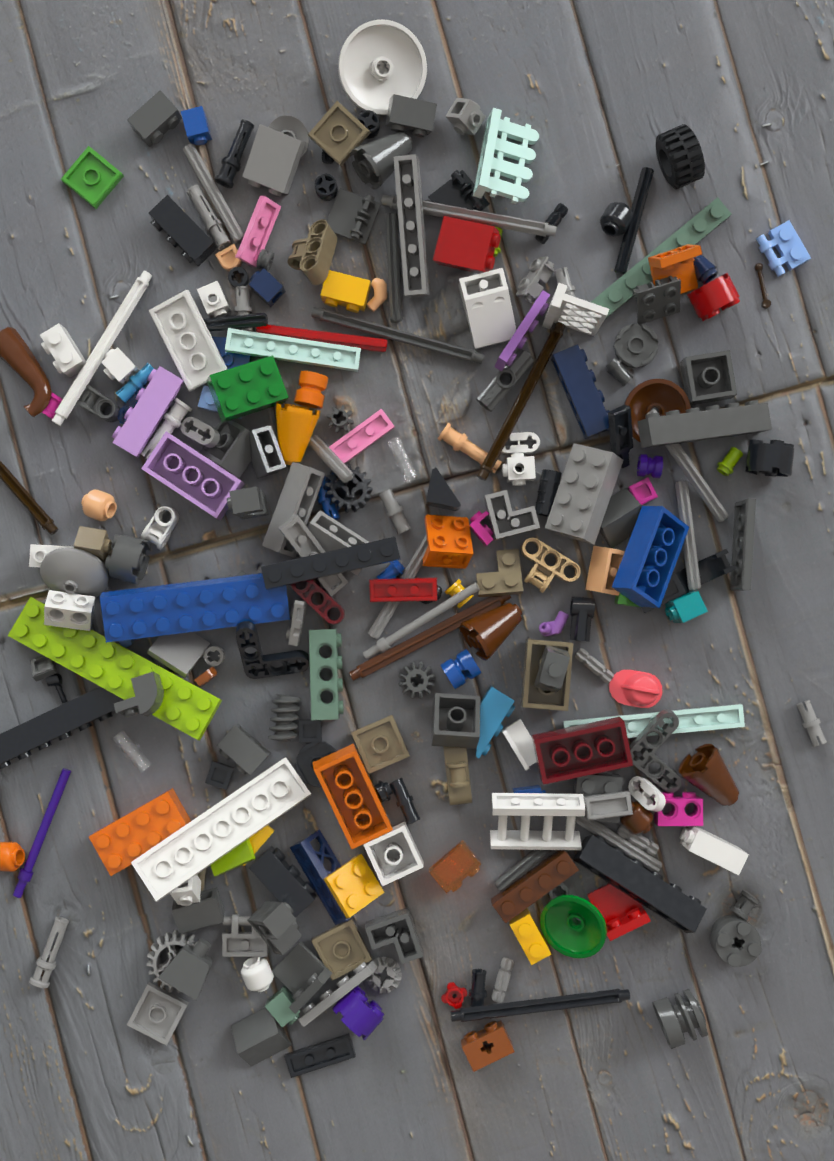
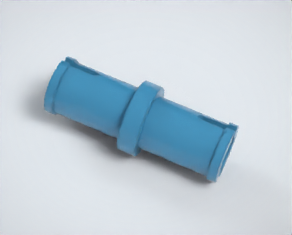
(135, 383)

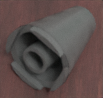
(376, 159)

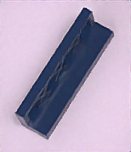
(316, 872)

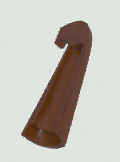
(21, 359)

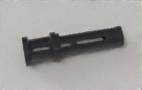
(232, 165)

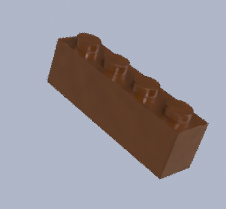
(534, 885)

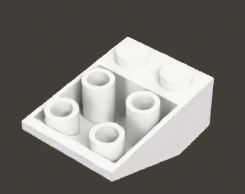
(487, 308)

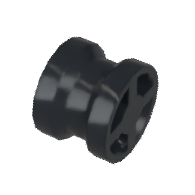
(370, 118)
(325, 182)

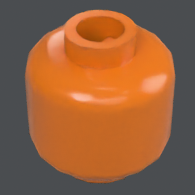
(11, 856)

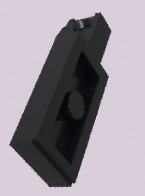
(621, 432)

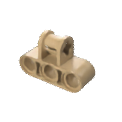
(542, 570)

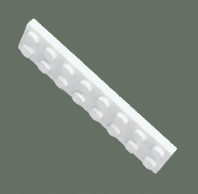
(220, 829)

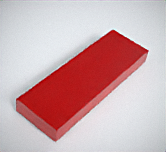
(403, 589)

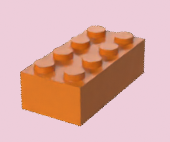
(352, 796)
(139, 831)

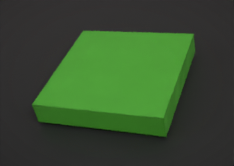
(92, 177)

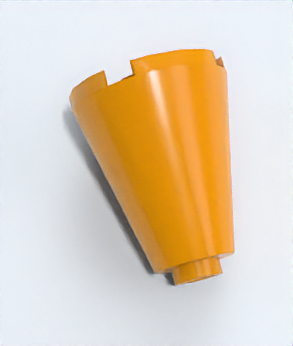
(294, 430)

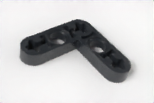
(258, 659)

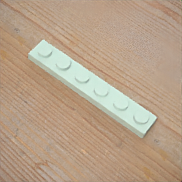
(292, 349)

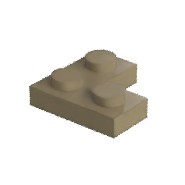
(507, 579)

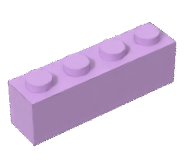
(148, 411)

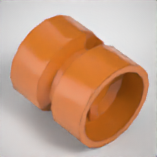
(311, 387)

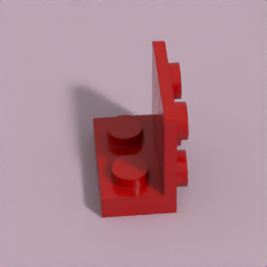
(618, 910)

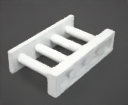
(536, 805)

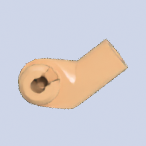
(380, 294)

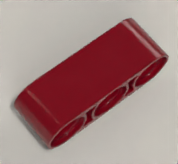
(322, 609)

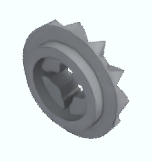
(393, 970)

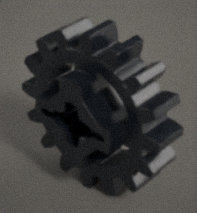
(340, 493)

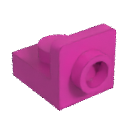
(482, 532)

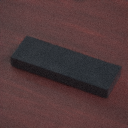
(320, 1055)

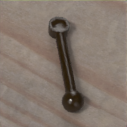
(766, 302)

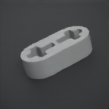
(202, 429)

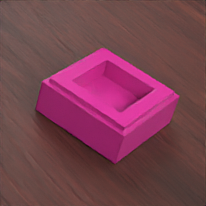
(643, 491)

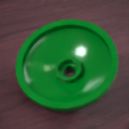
(572, 936)

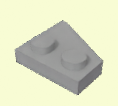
(298, 616)

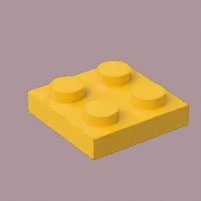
(353, 885)

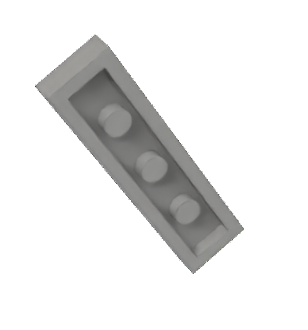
(307, 545)
(344, 986)

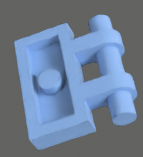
(788, 245)

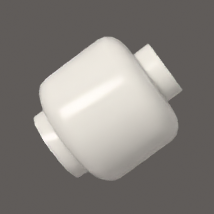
(257, 974)

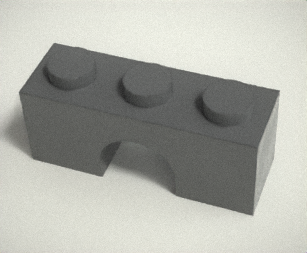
(248, 503)

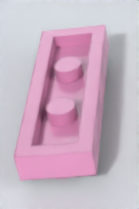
(258, 230)
(362, 436)

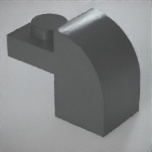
(147, 698)

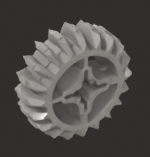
(171, 942)

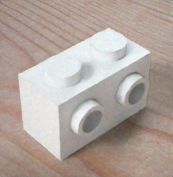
(63, 349)

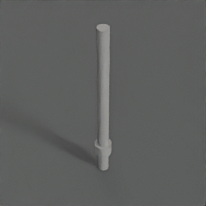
(385, 643)

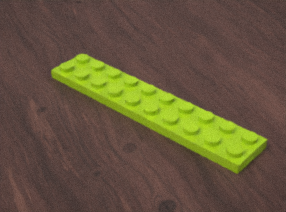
(113, 667)

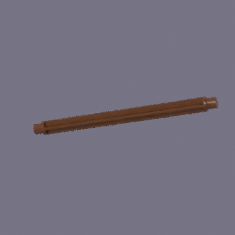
(426, 637)

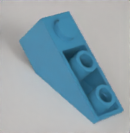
(493, 709)

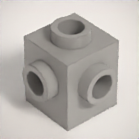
(465, 116)

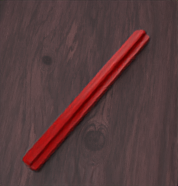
(362, 342)

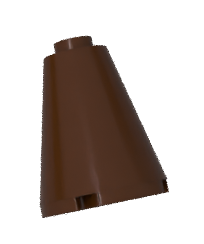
(490, 629)
(710, 775)

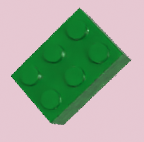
(247, 389)

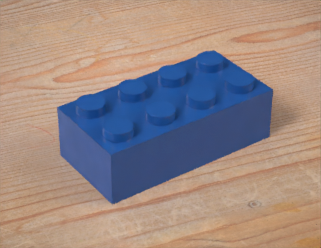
(650, 556)

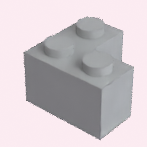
(504, 521)

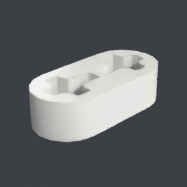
(522, 437)
(649, 790)

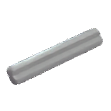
(330, 459)

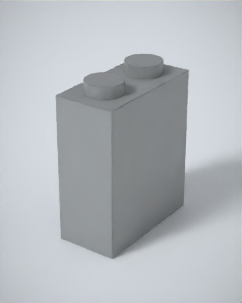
(273, 160)

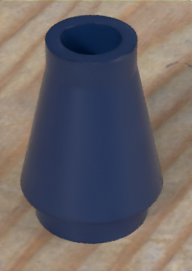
(704, 269)

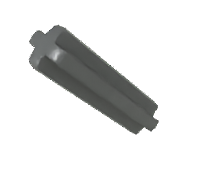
(520, 868)

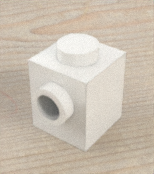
(214, 300)
(119, 366)
(188, 892)

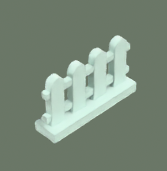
(498, 166)

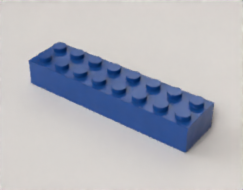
(191, 607)

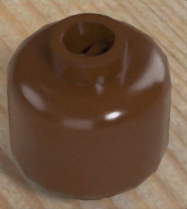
(640, 820)

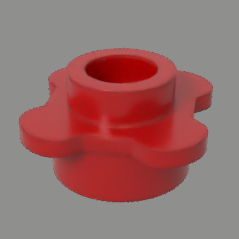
(455, 1002)

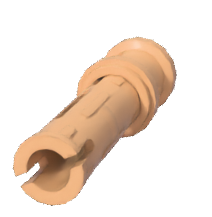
(460, 442)

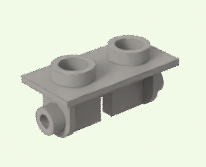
(540, 270)

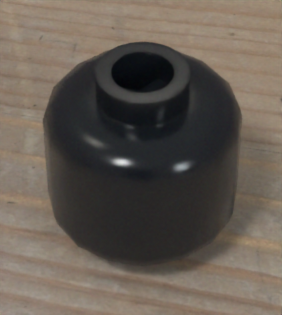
(616, 219)

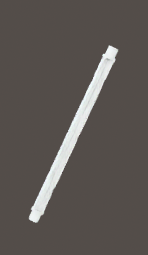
(101, 348)

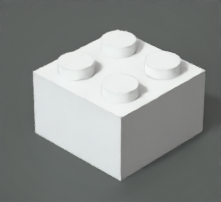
(394, 854)

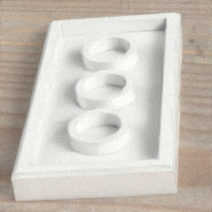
(187, 339)

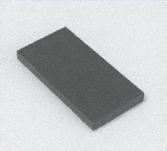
(743, 545)

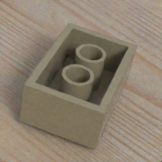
(540, 698)

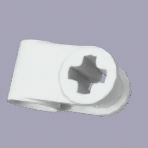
(160, 528)

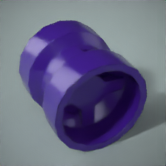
(649, 466)

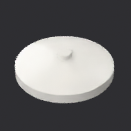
(380, 62)

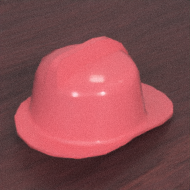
(635, 688)

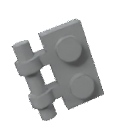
(242, 943)

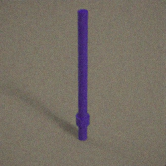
(26, 873)

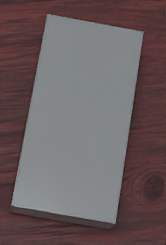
(608, 805)

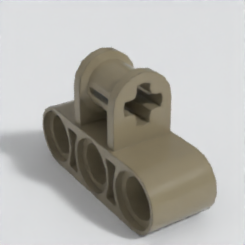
(315, 252)
(457, 775)

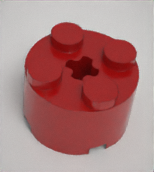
(714, 295)

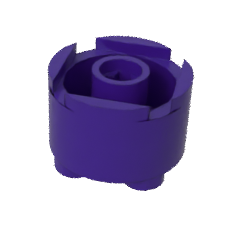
(359, 1013)

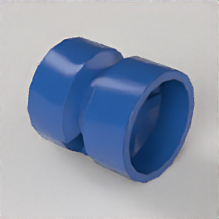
(460, 669)

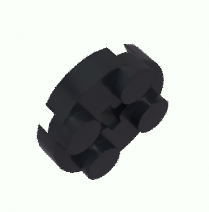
(307, 756)

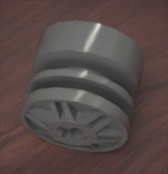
(680, 1018)

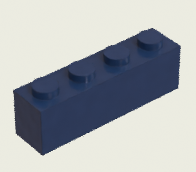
(581, 390)

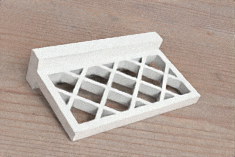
(574, 312)

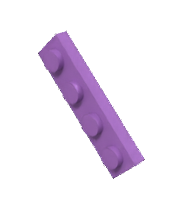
(519, 339)

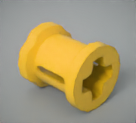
(456, 588)

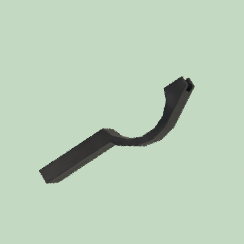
(709, 569)

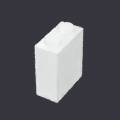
(713, 848)

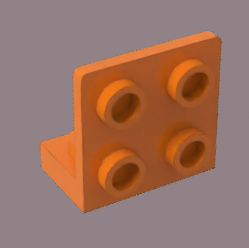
(677, 264)
(447, 542)

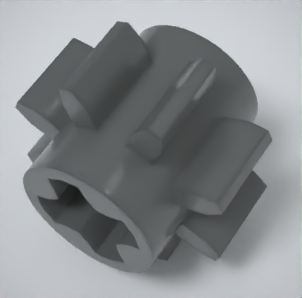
(343, 425)

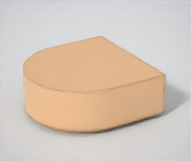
(228, 259)

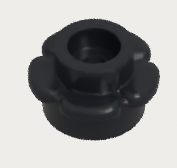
(383, 791)

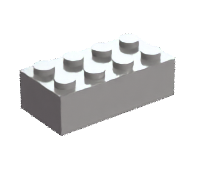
(584, 493)

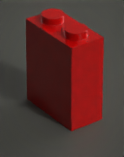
(466, 245)

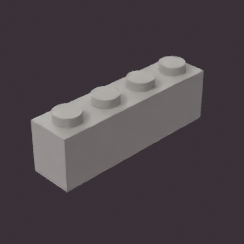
(296, 498)

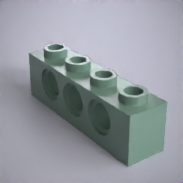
(319, 709)

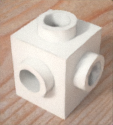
(527, 467)

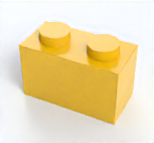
(345, 291)
(529, 937)

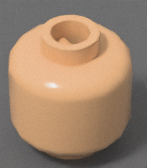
(99, 505)

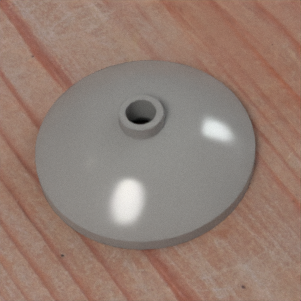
(74, 572)

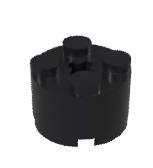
(770, 459)

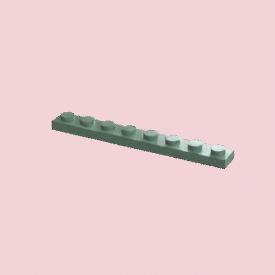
(640, 274)

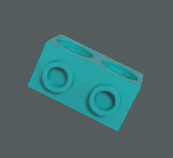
(685, 607)

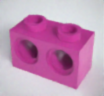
(677, 815)

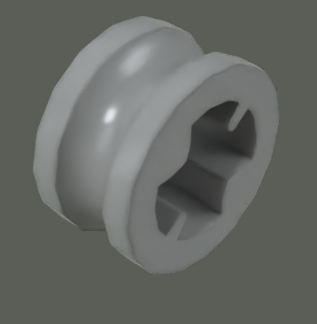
(214, 662)

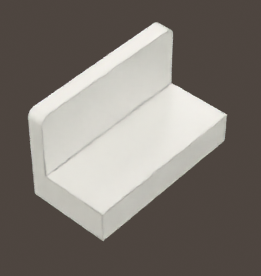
(521, 743)

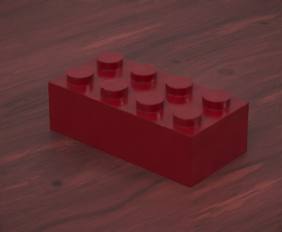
(582, 750)

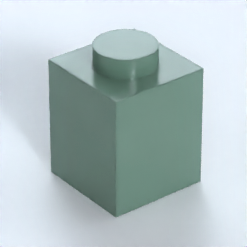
(279, 1008)

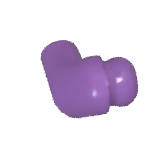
(554, 627)

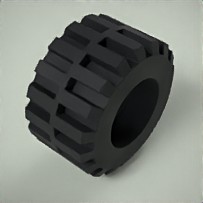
(680, 156)

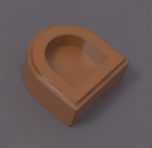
(206, 676)

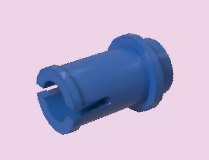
(392, 570)

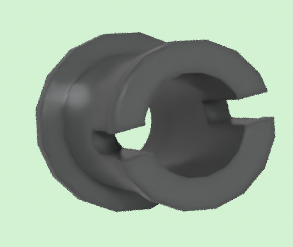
(619, 371)

